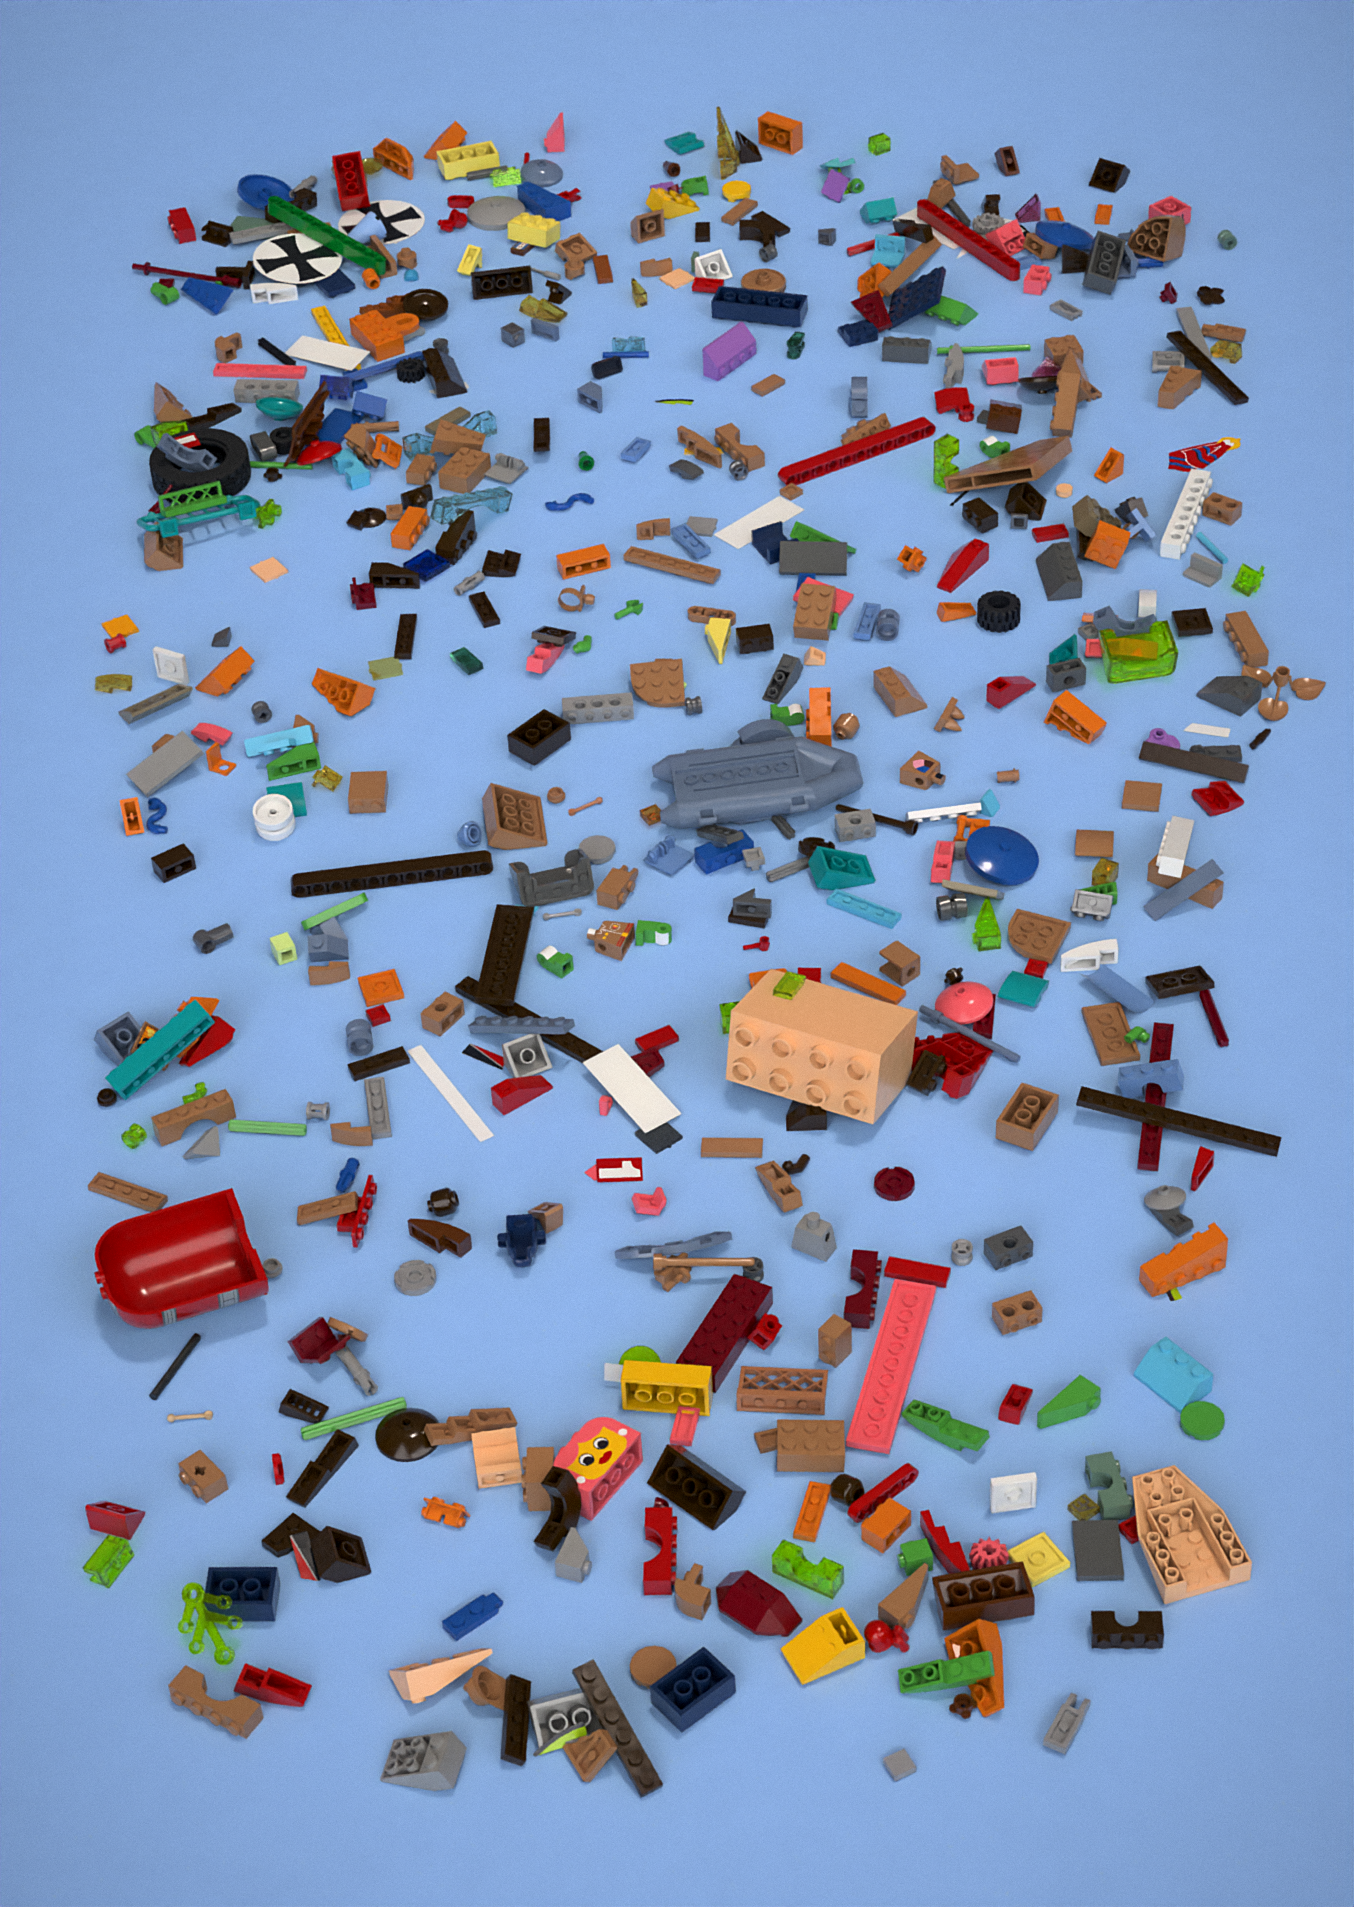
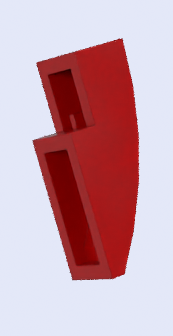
(271, 1686)

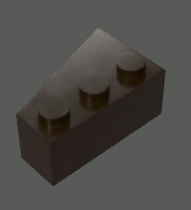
(457, 538)

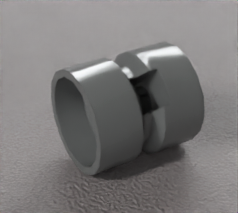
(950, 907)

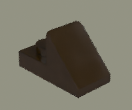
(990, 204)
(558, 292)

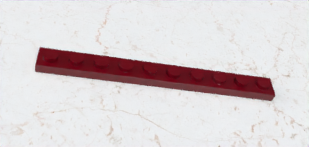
(1152, 1135)

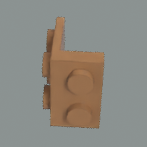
(957, 173)

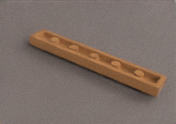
(672, 565)

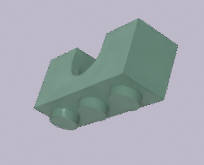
(1105, 1472)

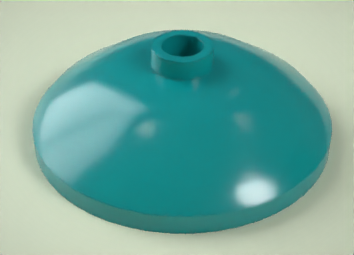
(279, 407)

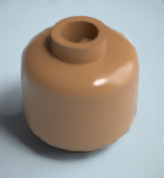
(846, 726)

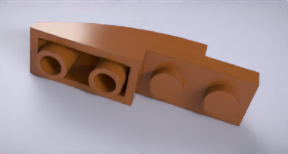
(392, 307)

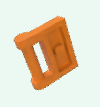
(392, 451)
(974, 824)

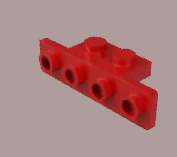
(355, 1220)

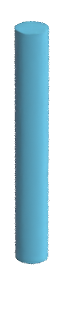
(1212, 547)

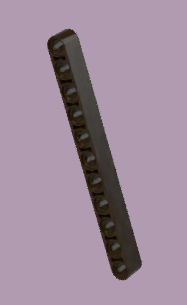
(391, 874)

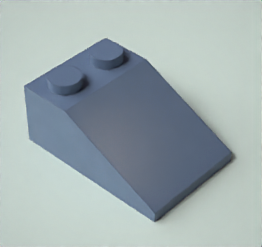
(118, 1037)

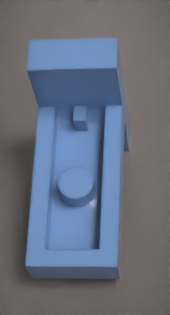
(1139, 525)

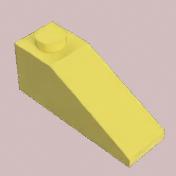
(718, 636)

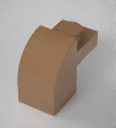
(227, 347)
(690, 1596)

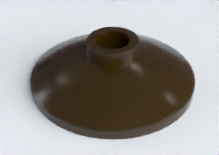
(376, 516)

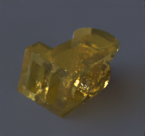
(1227, 350)

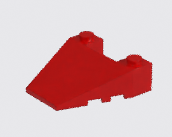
(963, 1057)

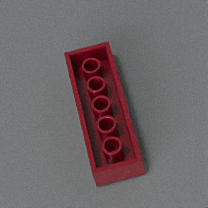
(726, 1327)

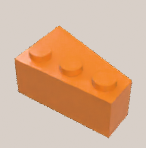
(819, 715)
(1075, 717)

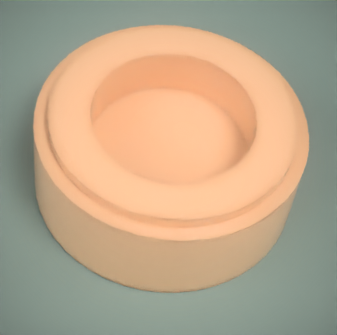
(1064, 490)

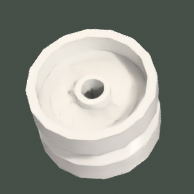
(274, 817)

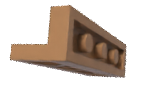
(391, 266)

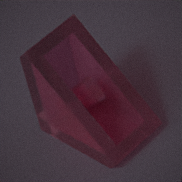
(1030, 210)
(1047, 367)

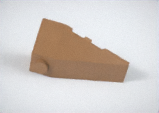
(1074, 365)
(167, 407)

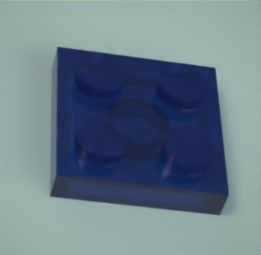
(427, 565)

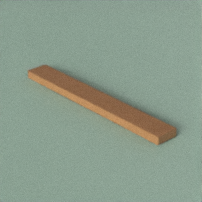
(908, 266)

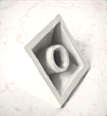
(712, 266)

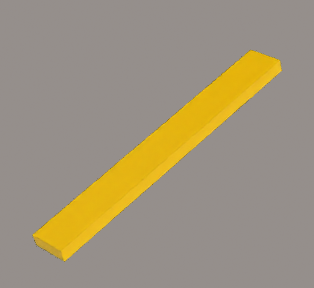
(329, 327)

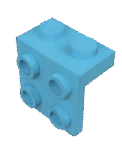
(888, 250)

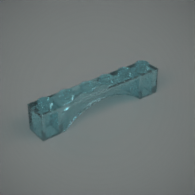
(417, 443)
(448, 509)

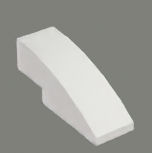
(273, 292)
(1147, 602)
(1090, 956)

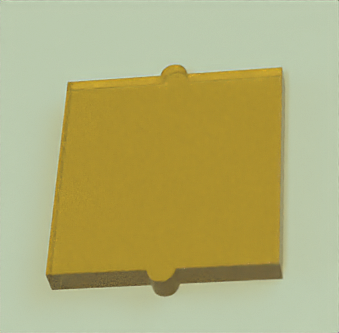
(385, 668)

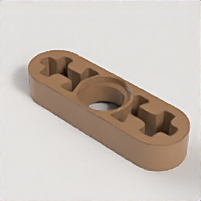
(701, 614)

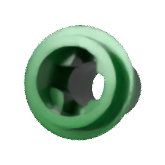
(586, 462)

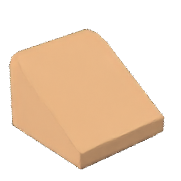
(814, 657)

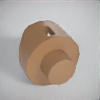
(407, 258)
(574, 268)

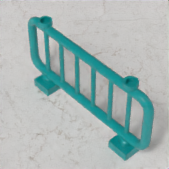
(169, 526)

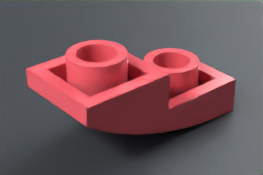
(205, 731)

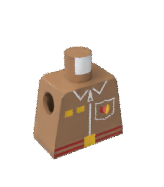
(612, 938)

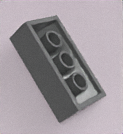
(1059, 572)

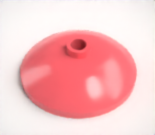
(965, 1002)

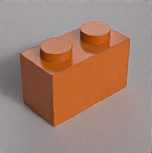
(886, 1525)

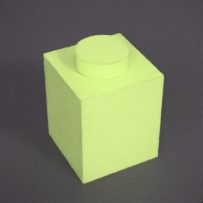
(283, 948)

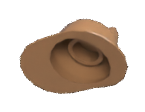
(486, 1688)

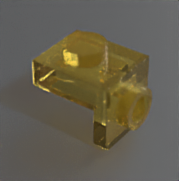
(327, 778)

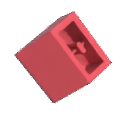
(1007, 237)
(1000, 370)

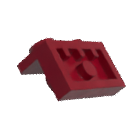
(363, 595)

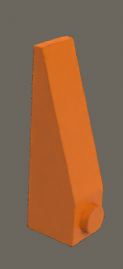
(344, 693)

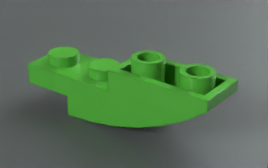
(941, 1427)
(946, 1674)

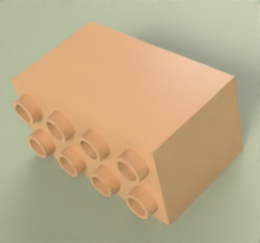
(822, 1047)

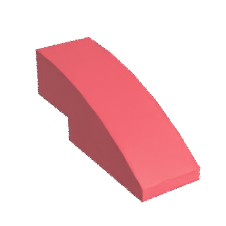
(543, 658)
(942, 861)

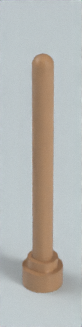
(661, 1262)

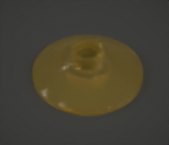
(372, 165)

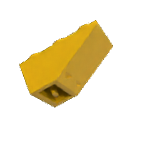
(671, 202)
(824, 1646)

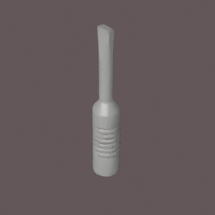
(548, 274)

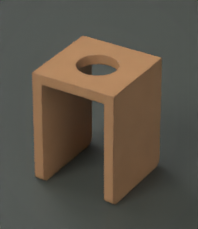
(902, 964)

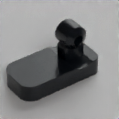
(606, 367)

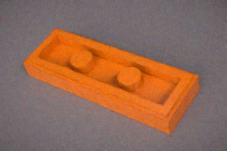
(812, 1511)

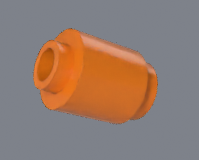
(371, 278)

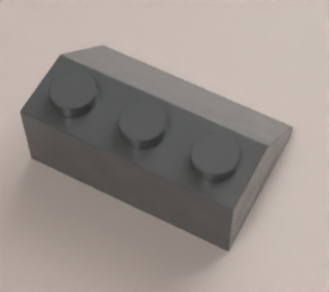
(906, 350)

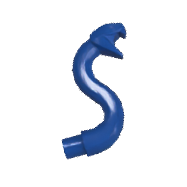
(580, 496)
(156, 804)

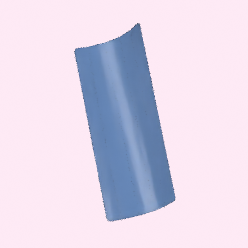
(1120, 989)

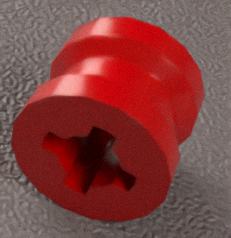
(966, 412)

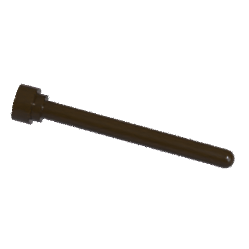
(909, 826)

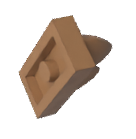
(947, 718)

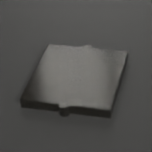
(659, 1138)

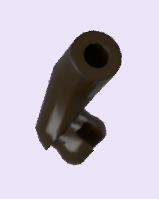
(798, 1167)

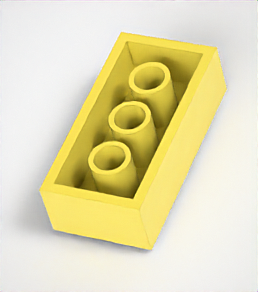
(468, 158)

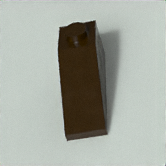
(392, 576)

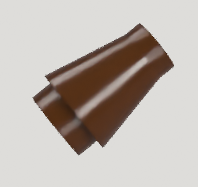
(671, 168)

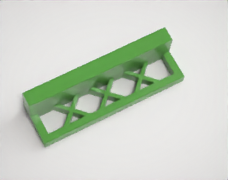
(195, 504)
(806, 533)

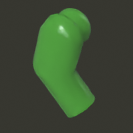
(583, 646)

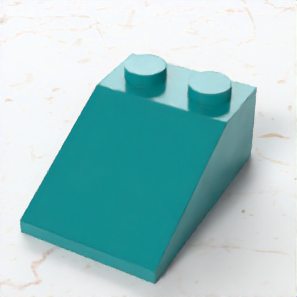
(839, 869)

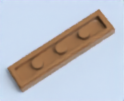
(127, 1192)

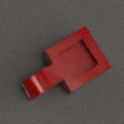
(571, 196)

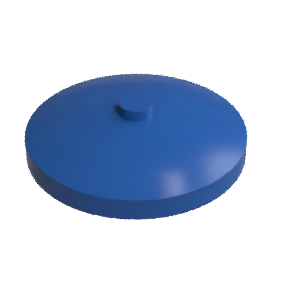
(257, 188)
(1062, 233)
(1001, 855)

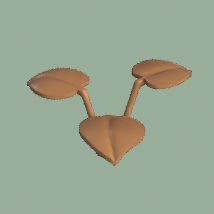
(1276, 710)

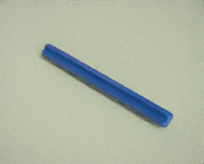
(382, 367)

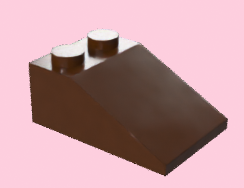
(1004, 416)

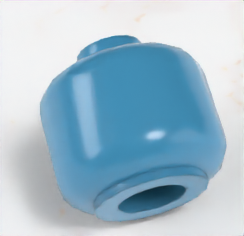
(411, 275)

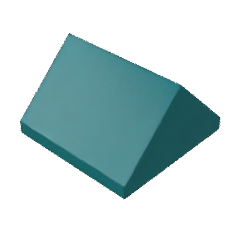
(1065, 651)

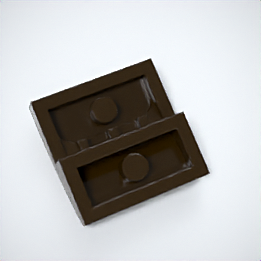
(501, 564)

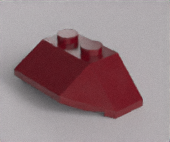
(756, 1605)

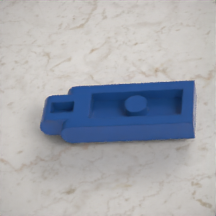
(472, 1615)

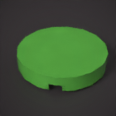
(1202, 1420)

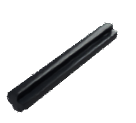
(276, 352)

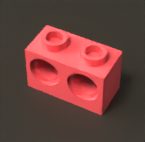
(1037, 279)

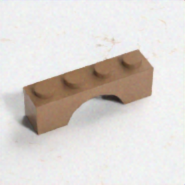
(729, 439)
(171, 1124)
(237, 1715)

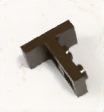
(246, 273)

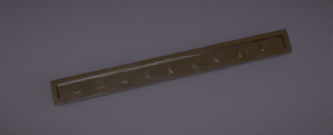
(566, 1042)
(1179, 1121)

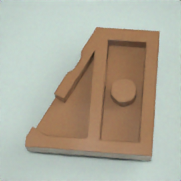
(591, 1753)

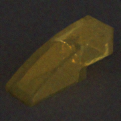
(542, 310)

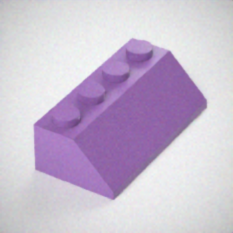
(728, 352)

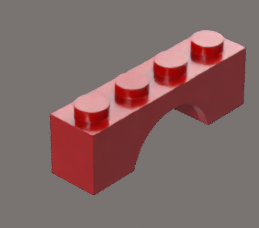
(658, 1571)

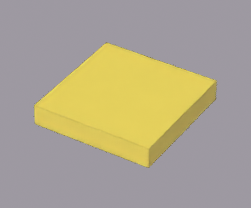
(1040, 1558)

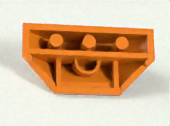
(395, 157)

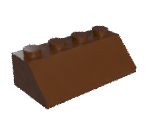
(983, 1594)

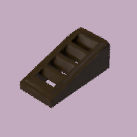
(286, 1407)

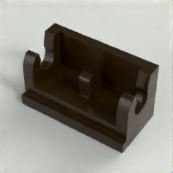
(217, 233)

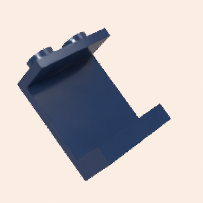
(768, 540)

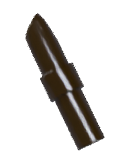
(1260, 738)

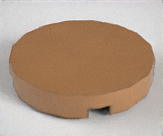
(347, 1329)
(651, 1664)

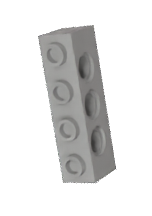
(253, 389)
(598, 708)

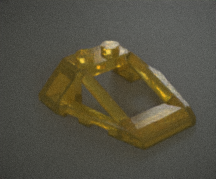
(726, 147)

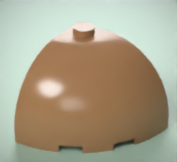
(1159, 238)

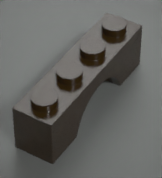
(303, 199)

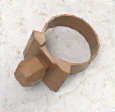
(588, 599)

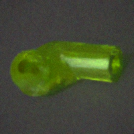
(200, 1092)

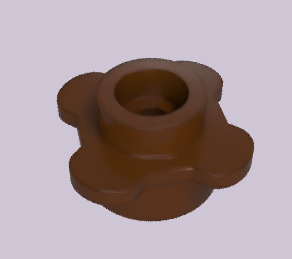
(963, 1700)

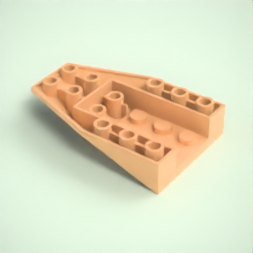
(1185, 1536)

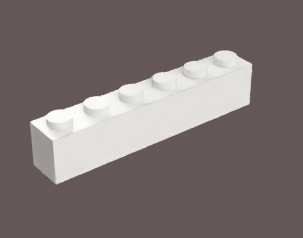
(1174, 846)

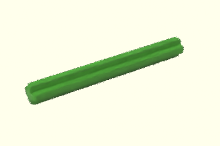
(352, 1418)

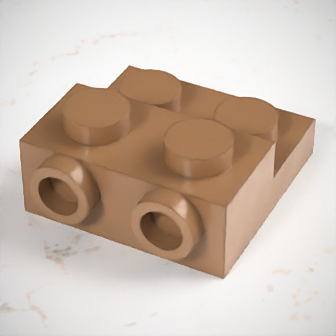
(575, 246)

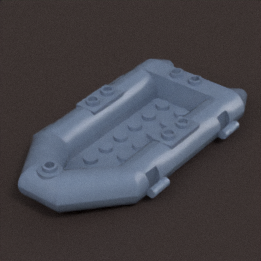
(755, 781)

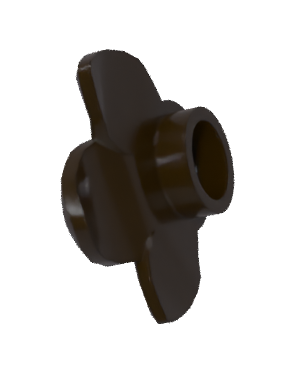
(1210, 295)

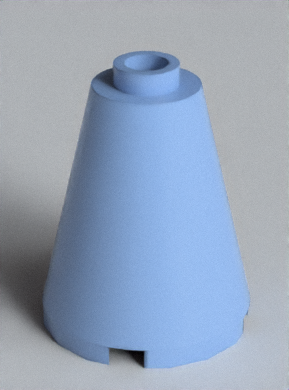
(367, 227)

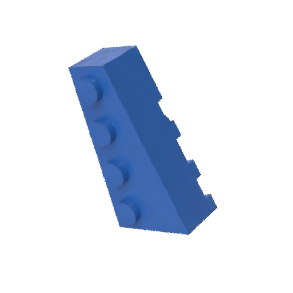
(543, 202)

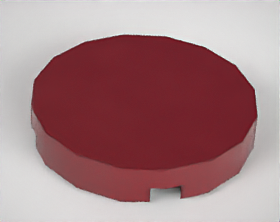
(894, 1184)

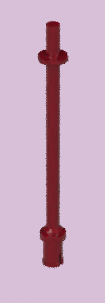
(226, 279)

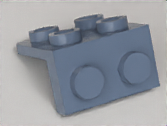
(1128, 264)

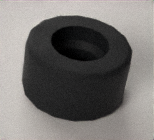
(282, 439)

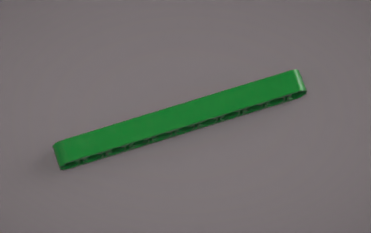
(326, 235)

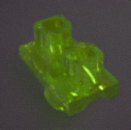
(267, 513)

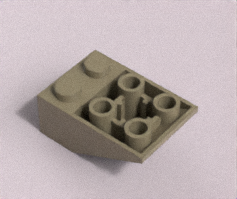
(1088, 513)

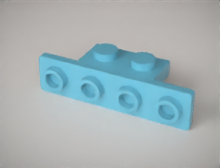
(279, 740)

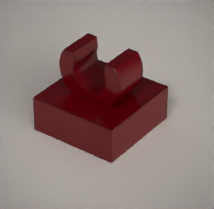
(1169, 293)

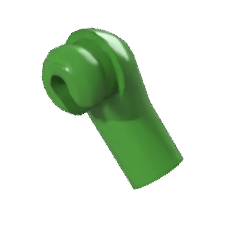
(1137, 1033)

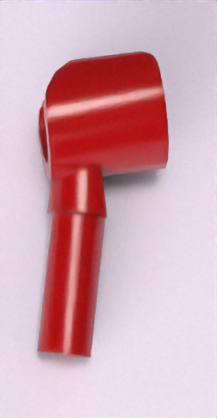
(763, 944)

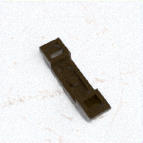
(541, 434)

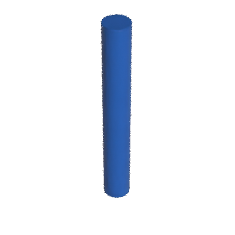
(630, 354)

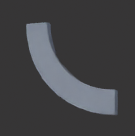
(673, 1247)

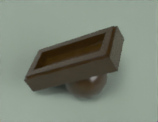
(417, 497)

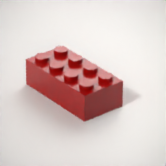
(351, 181)

